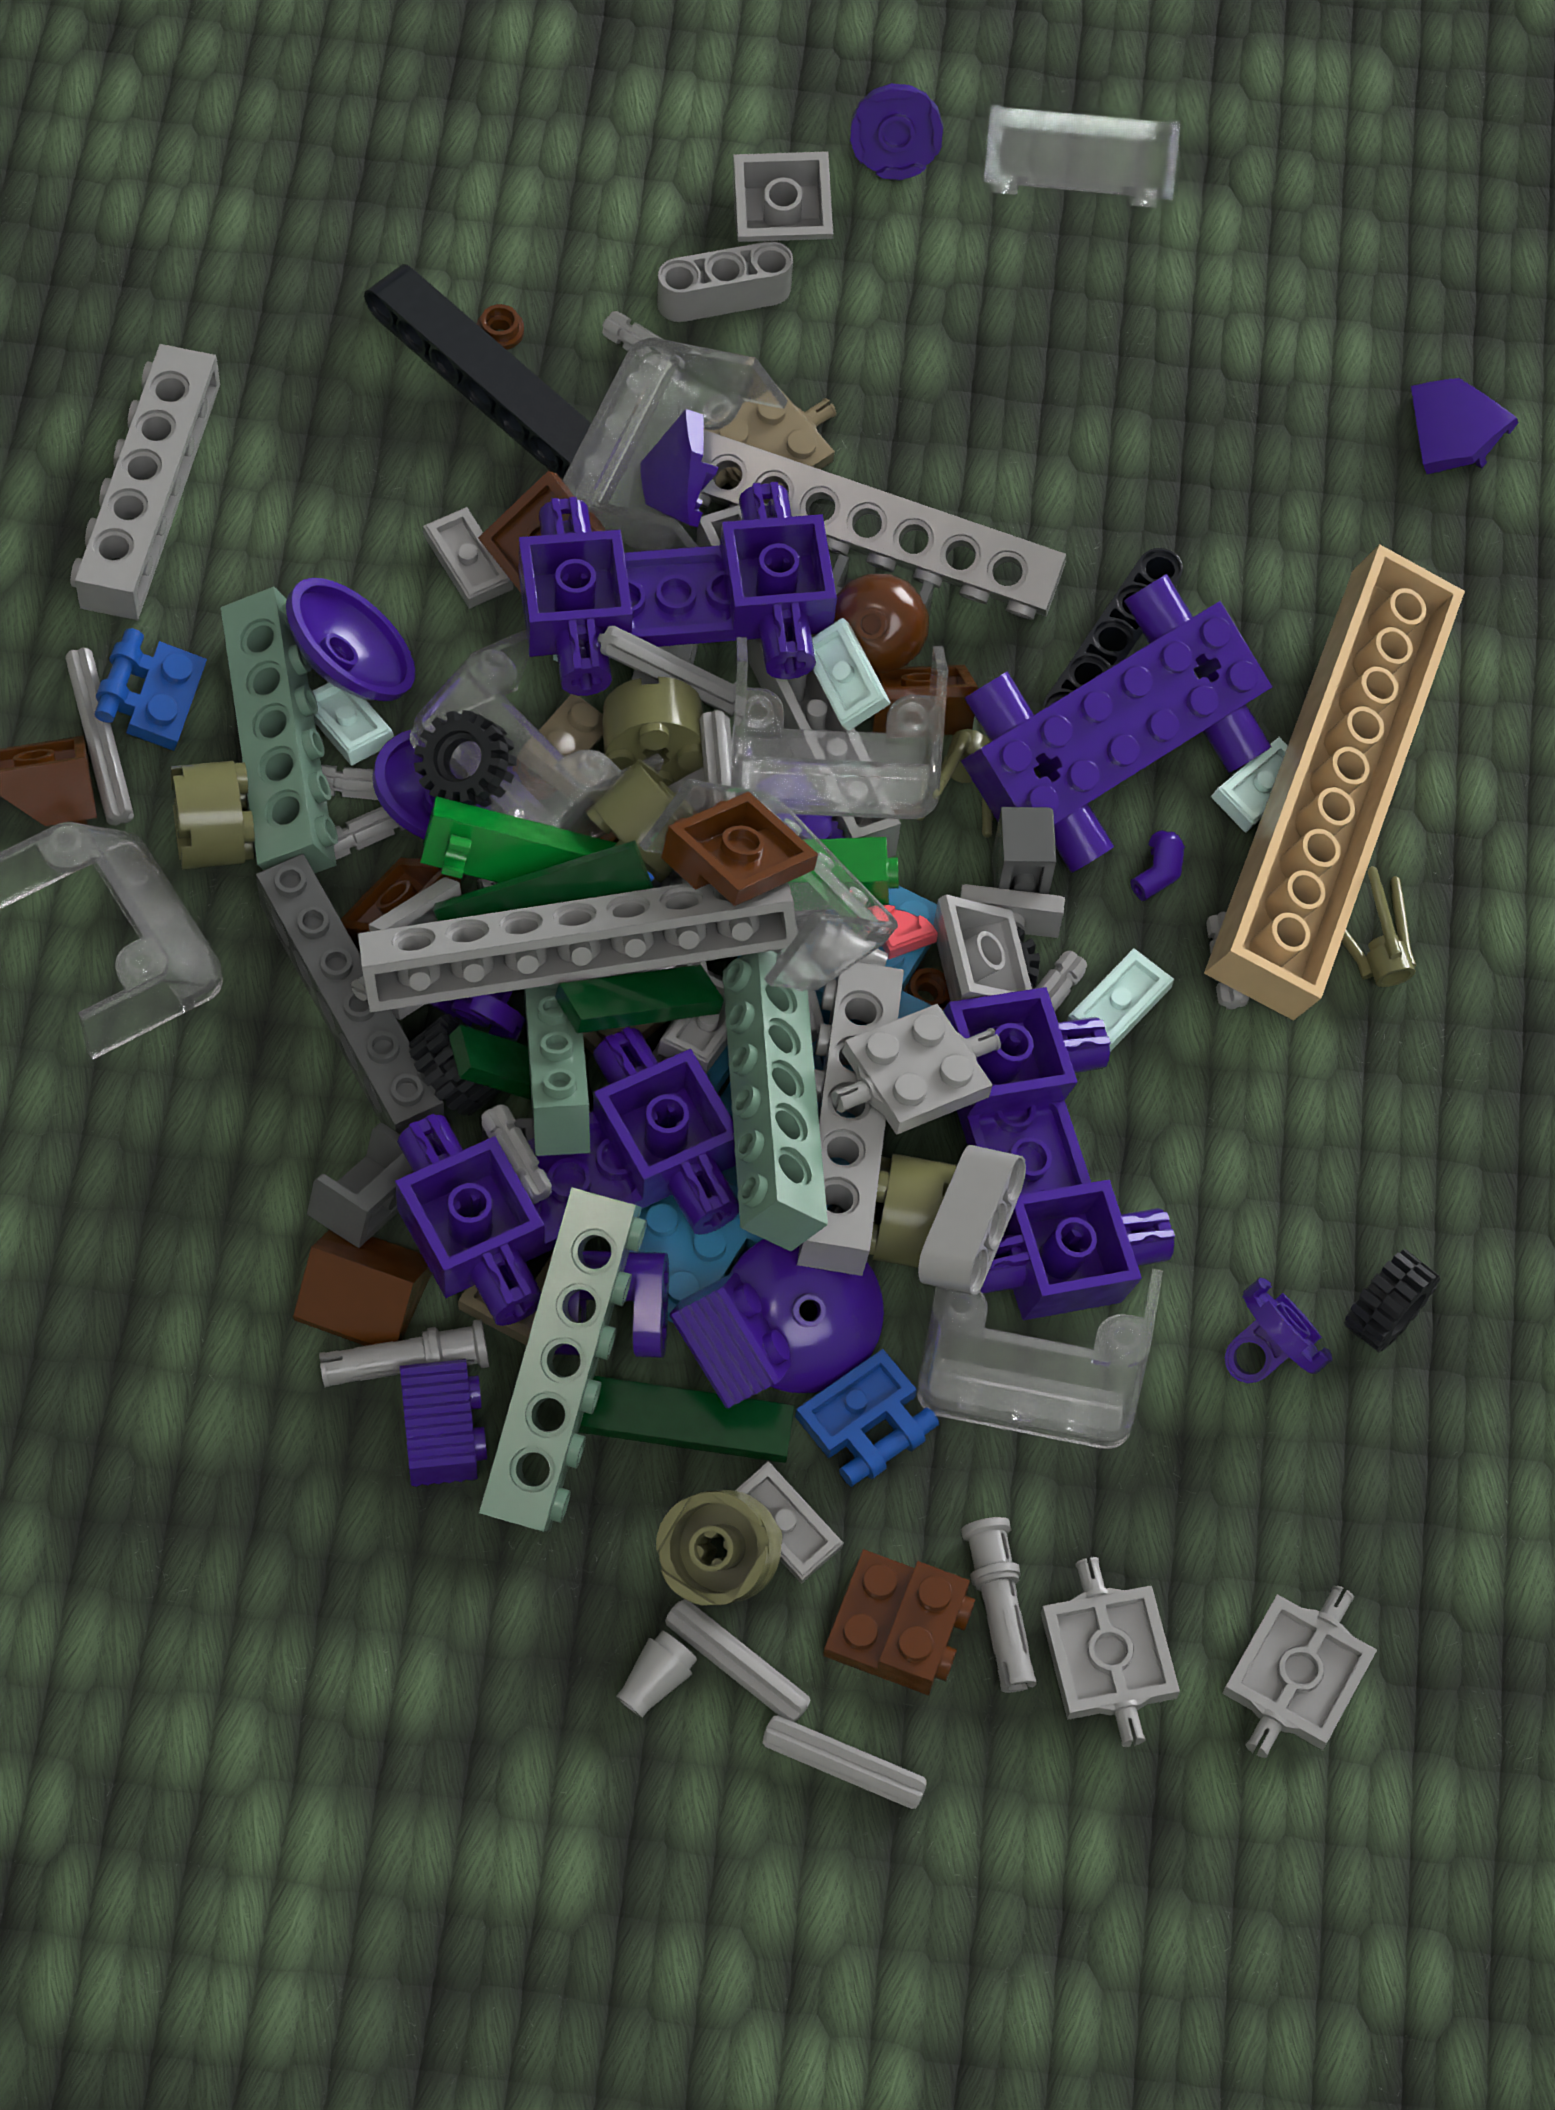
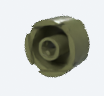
(651, 721)
(632, 809)
(212, 814)
(909, 1200)
(688, 1556)

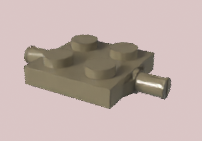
(781, 432)

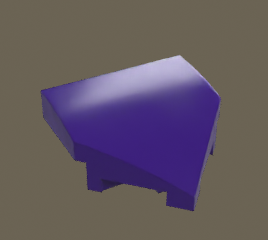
(1457, 424)
(674, 470)

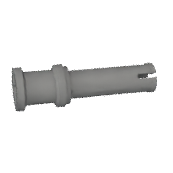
(387, 1357)
(996, 1579)

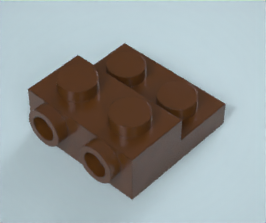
(523, 521)
(737, 849)
(900, 1621)

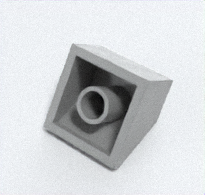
(782, 196)

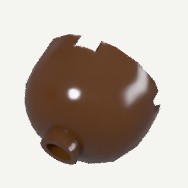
(885, 619)

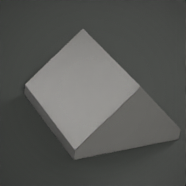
(979, 949)

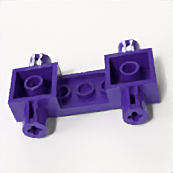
(760, 583)
(1120, 720)
(650, 1138)
(1066, 1234)

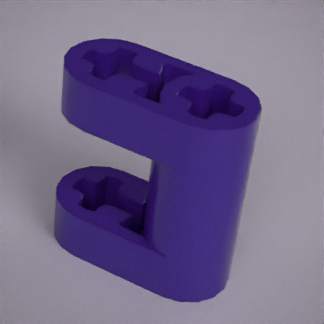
(650, 1296)

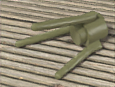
(962, 745)
(1389, 955)

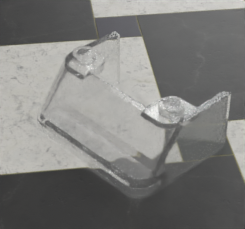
(1080, 154)
(641, 405)
(841, 770)
(545, 783)
(833, 910)
(161, 971)
(1034, 1381)

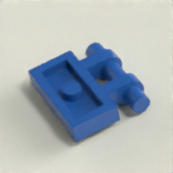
(165, 695)
(855, 1405)

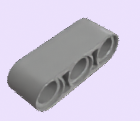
(724, 281)
(972, 1220)

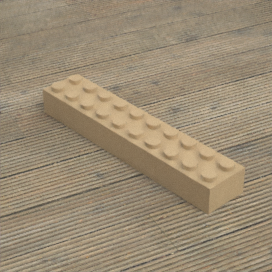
(1335, 784)

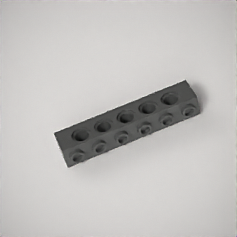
(328, 965)

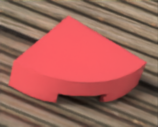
(910, 934)

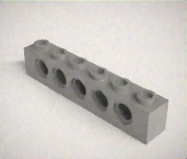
(175, 411)
(872, 996)

